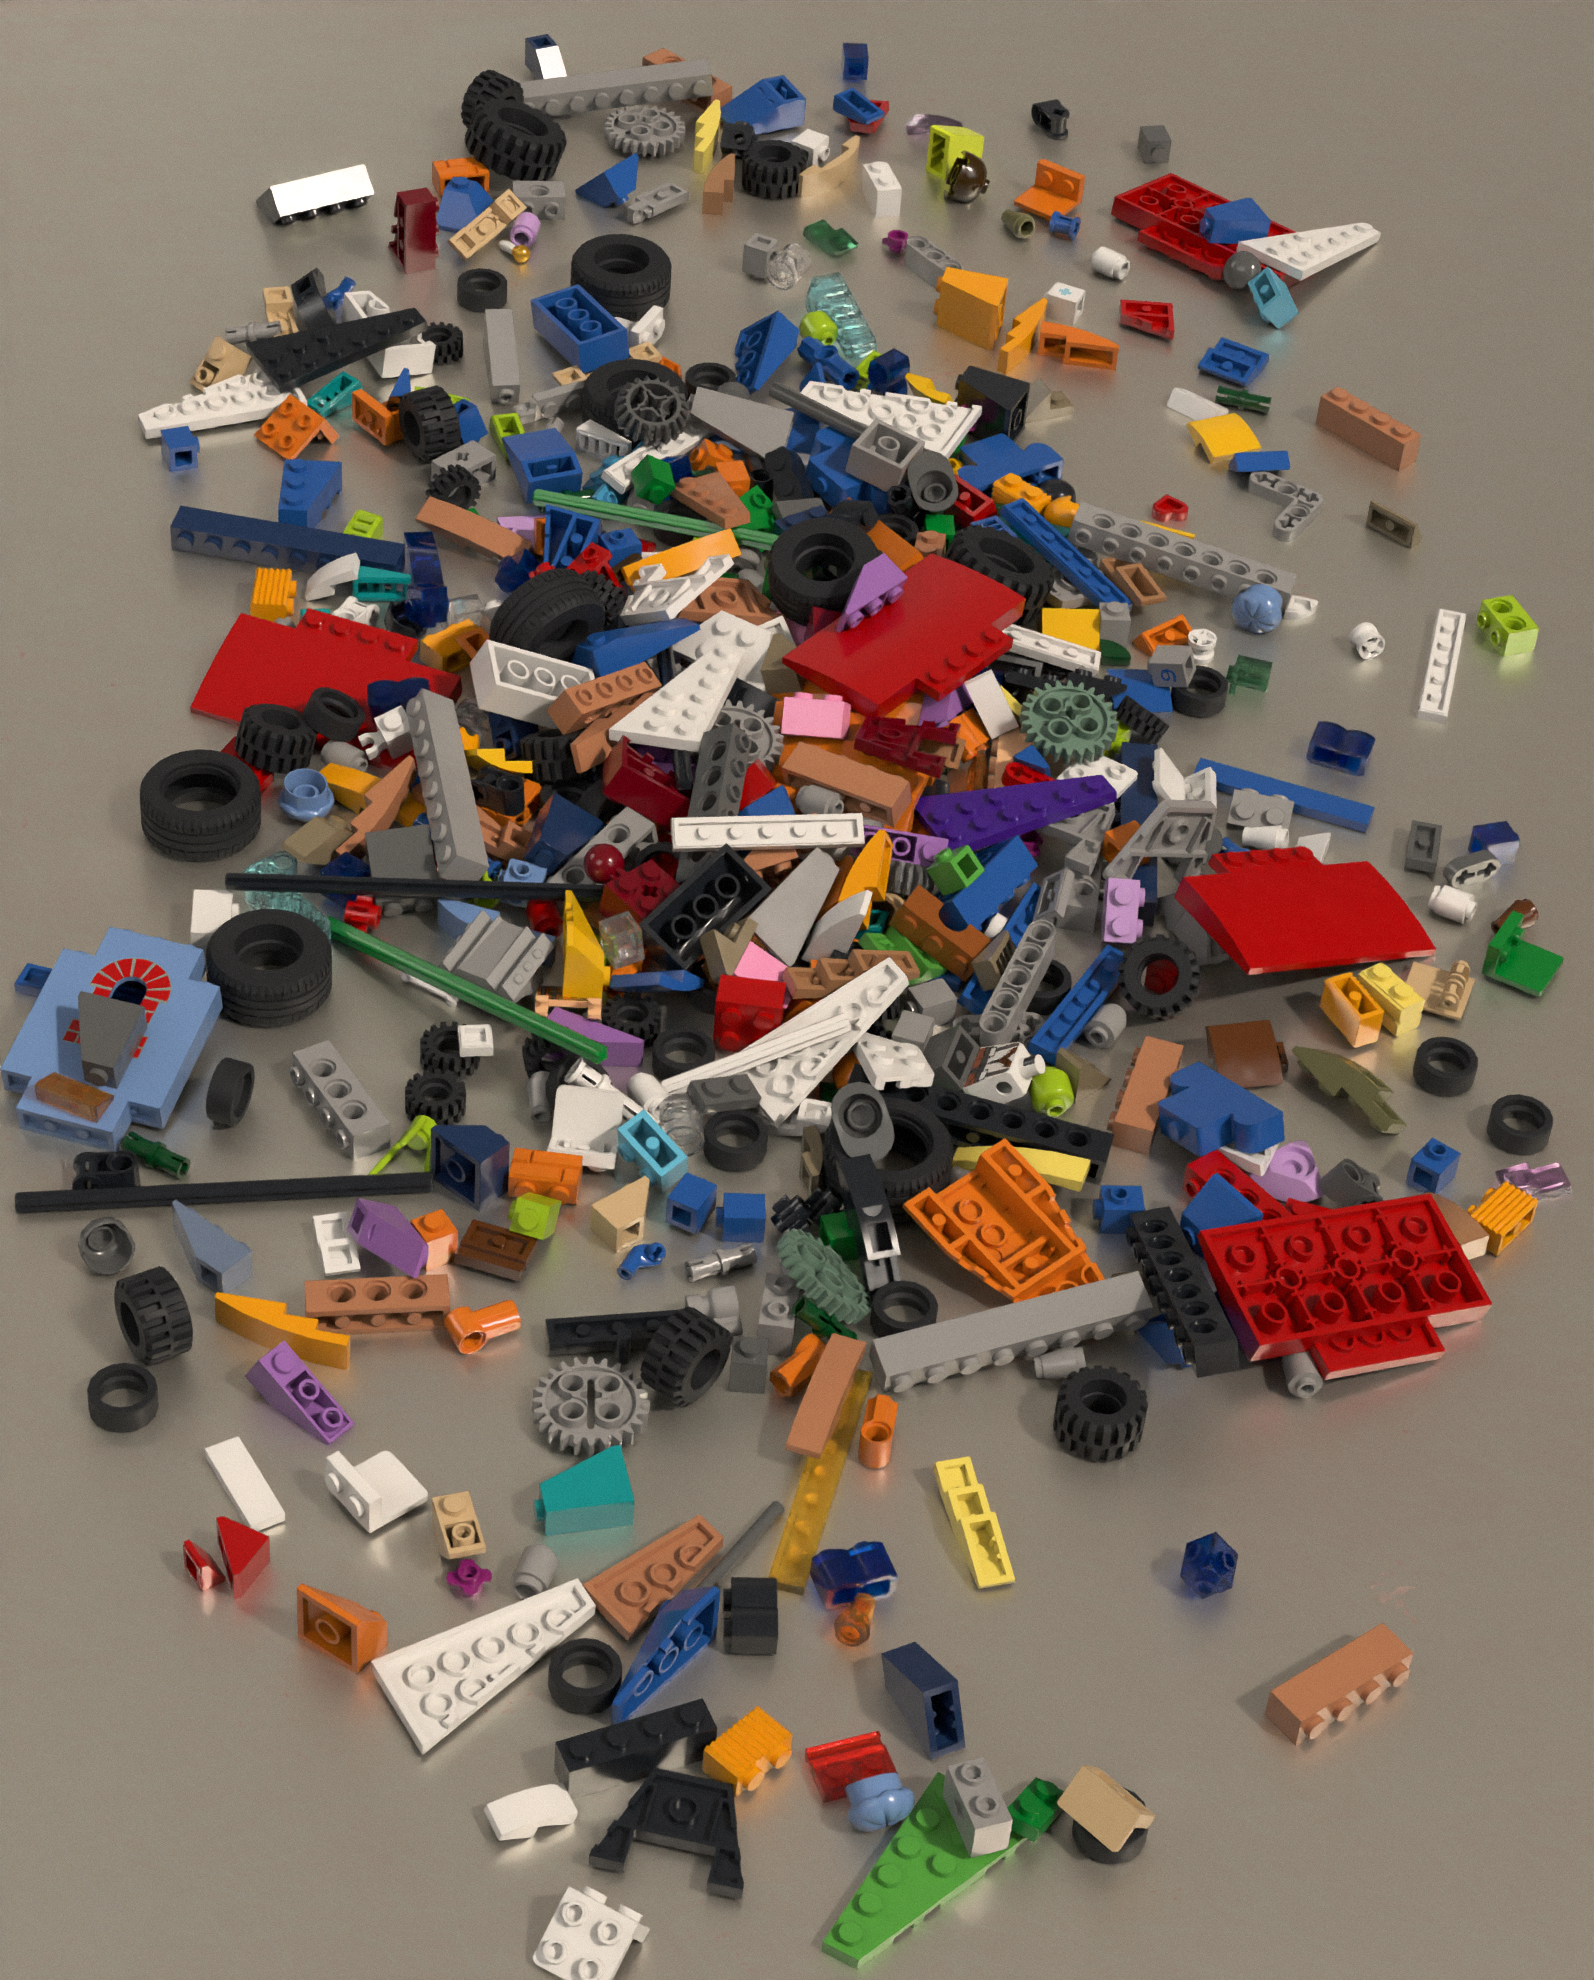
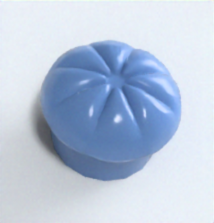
(1258, 609)
(305, 795)
(878, 1802)

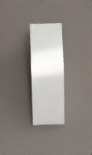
(837, 927)

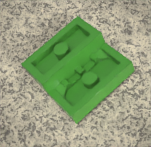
(895, 941)

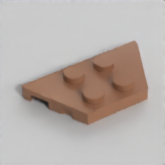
(734, 597)

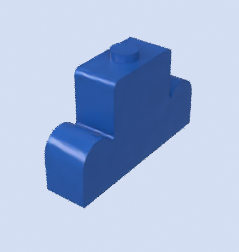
(999, 455)
(828, 475)
(1215, 1111)

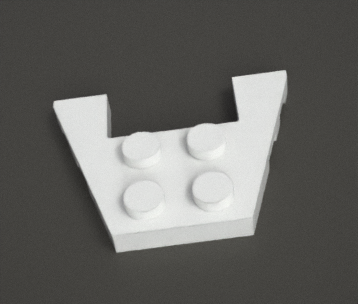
(665, 598)

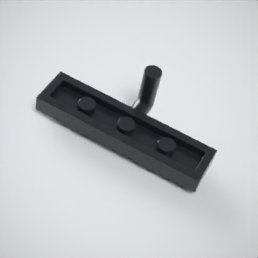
(604, 1333)

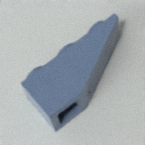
(213, 1255)

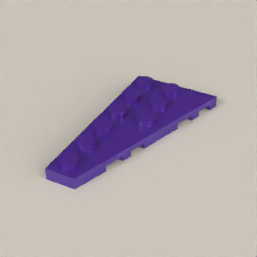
(1000, 813)

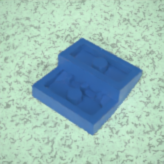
(1234, 362)
(1142, 690)
(656, 982)

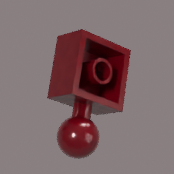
(624, 891)

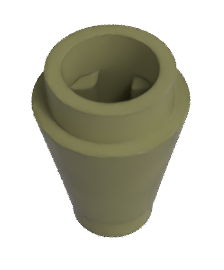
(1019, 223)

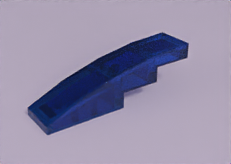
(423, 557)

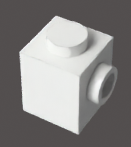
(814, 145)

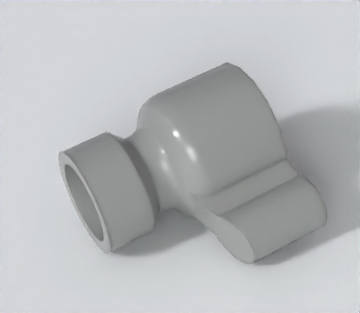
(719, 1305)

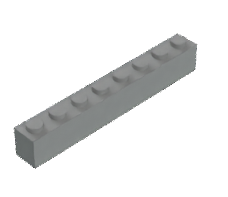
(619, 87)
(446, 787)
(1010, 1332)

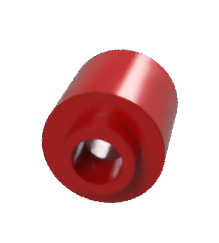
(544, 917)

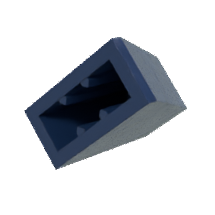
(560, 833)
(925, 1698)

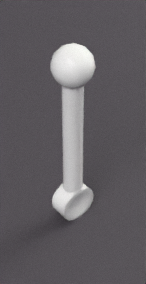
(450, 1000)

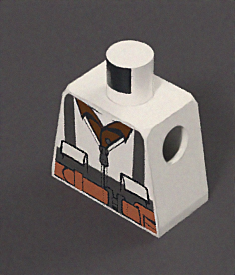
(1002, 1072)

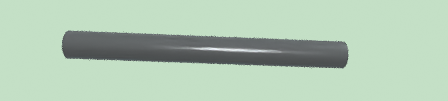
(743, 1545)

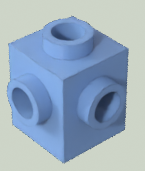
(521, 872)

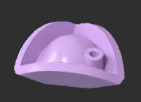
(1291, 1174)

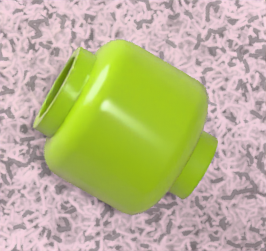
(818, 326)
(1051, 1092)

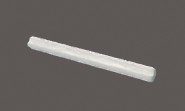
(761, 1053)

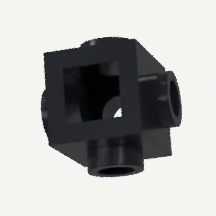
(737, 137)

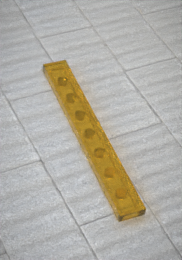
(816, 1495)

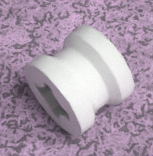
(1367, 640)
(1202, 644)

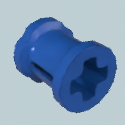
(1064, 225)

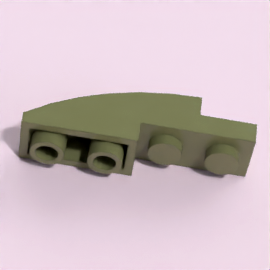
(1350, 1080)

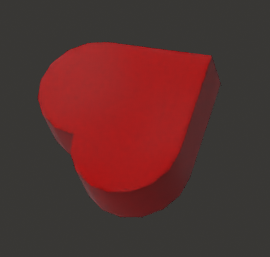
(1169, 509)

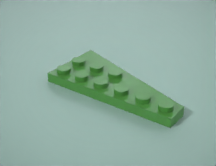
(914, 1875)

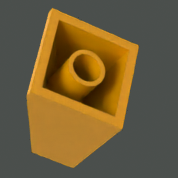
(971, 305)

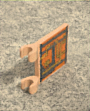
(552, 996)

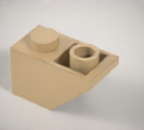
(219, 364)
(621, 1215)
(456, 1526)

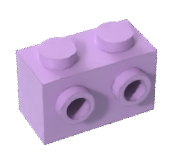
(1120, 911)

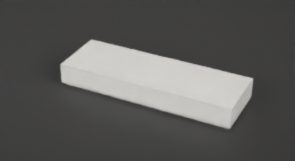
(244, 1484)

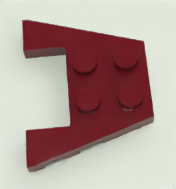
(900, 743)

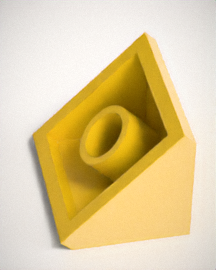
(1071, 625)

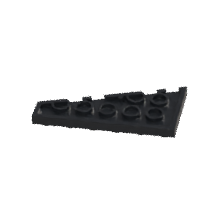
(312, 353)

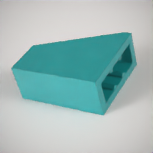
(587, 1496)

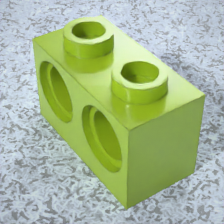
(1507, 625)

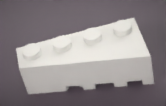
(389, 363)

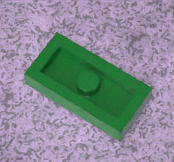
(1035, 1809)

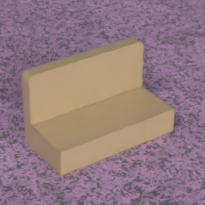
(1104, 1807)

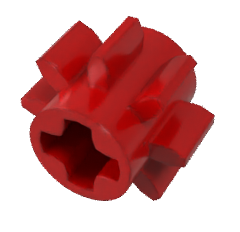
(363, 913)

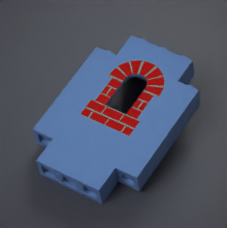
(178, 1019)

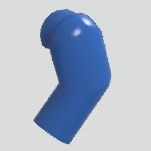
(337, 295)
(641, 1257)

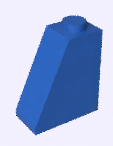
(1234, 222)

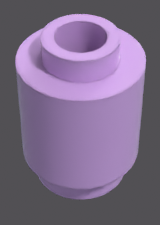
(525, 229)

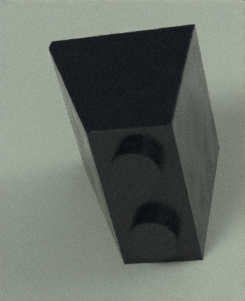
(1002, 402)

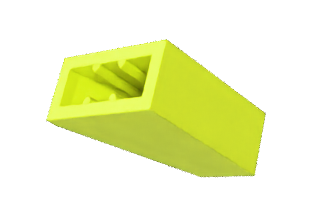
(947, 144)

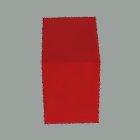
(756, 783)
(243, 1553)

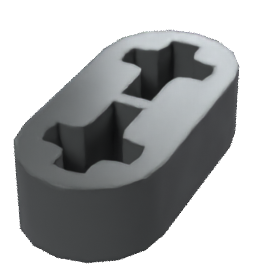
(1471, 868)

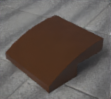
(1245, 1053)

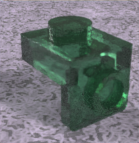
(1249, 673)

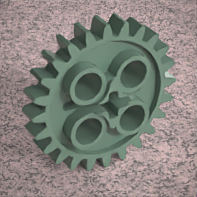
(1068, 722)
(823, 1276)

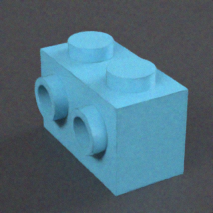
(1272, 298)
(651, 1151)

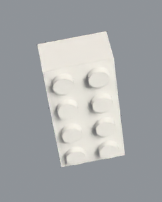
(522, 681)

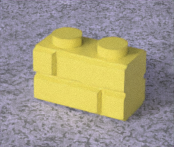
(1397, 999)

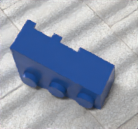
(308, 490)
(568, 535)

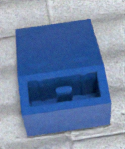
(767, 106)
(543, 462)

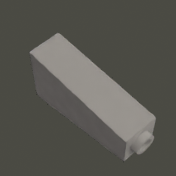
(501, 356)
(742, 422)
(793, 906)

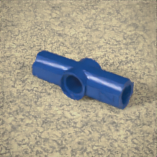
(833, 366)

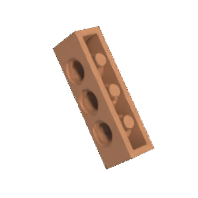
(721, 90)
(601, 697)
(378, 1304)

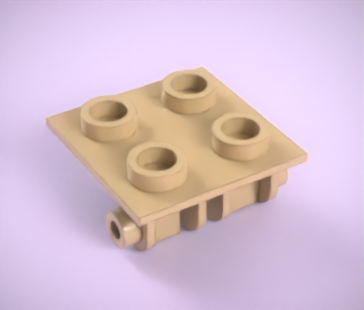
(1442, 990)

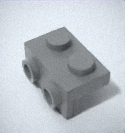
(1258, 810)

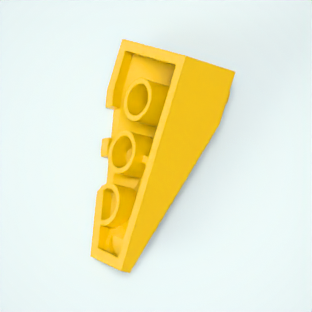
(582, 954)

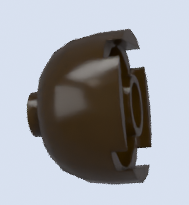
(967, 178)

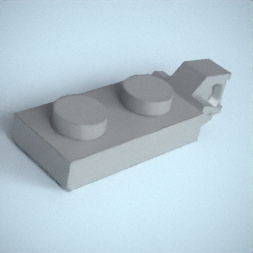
(656, 202)
(551, 403)

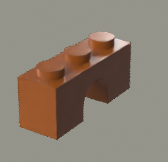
(921, 924)

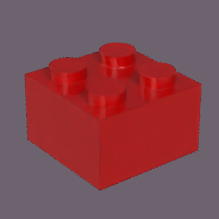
(746, 1011)

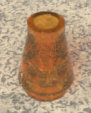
(855, 1622)

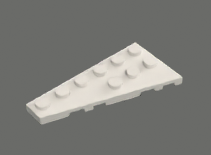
(1312, 250)
(221, 404)
(936, 424)
(686, 704)
(792, 1077)
(461, 1669)

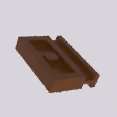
(496, 1250)

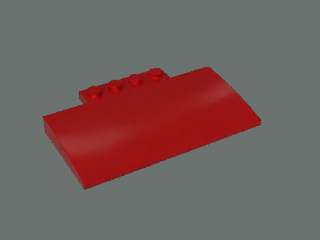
(1170, 219)
(925, 641)
(286, 664)
(1295, 913)
(1345, 1284)

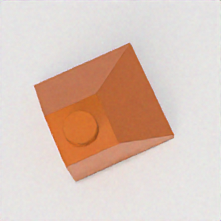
(340, 1627)

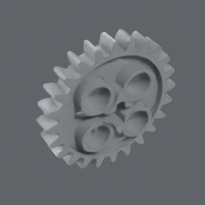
(644, 130)
(765, 738)
(562, 1404)

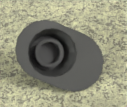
(932, 482)
(862, 1121)

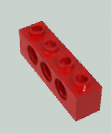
(1201, 1170)

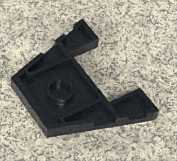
(680, 1814)

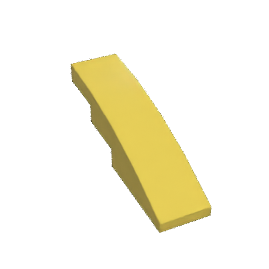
(706, 137)
(1054, 1167)
(973, 1523)

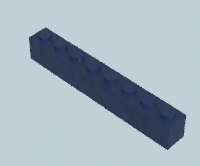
(276, 542)
(1137, 805)

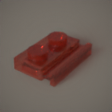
(846, 1762)

